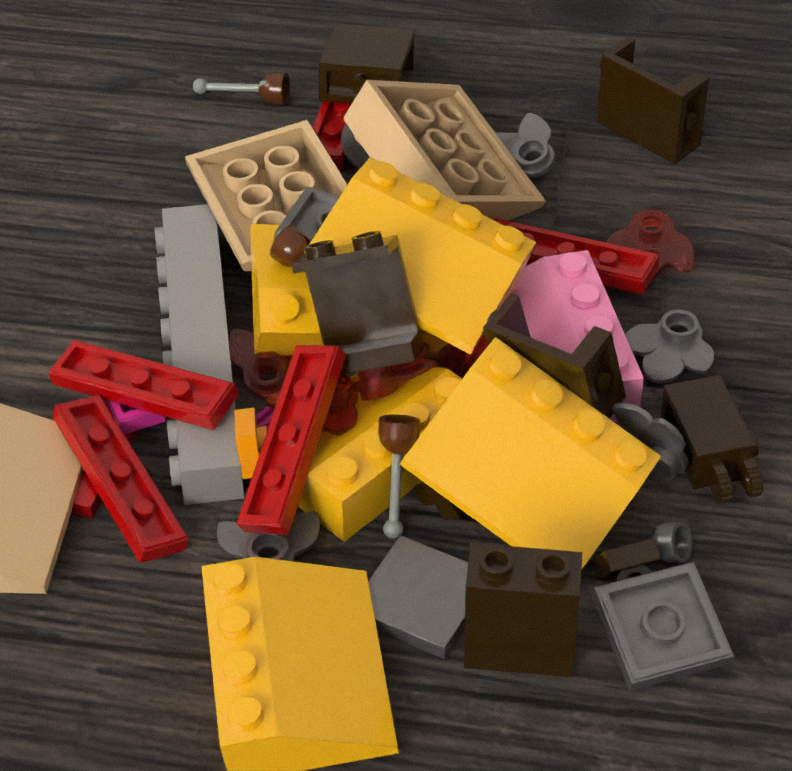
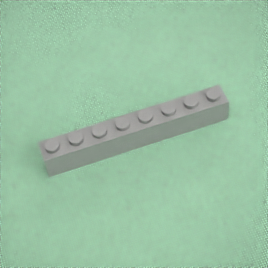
(199, 343)

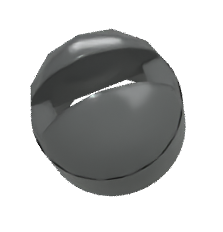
(673, 541)

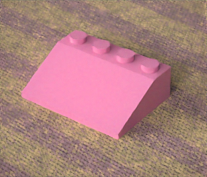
(565, 301)

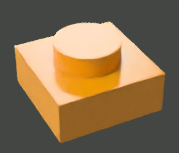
(248, 439)

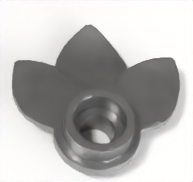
(531, 146)
(671, 347)
(657, 435)
(243, 544)

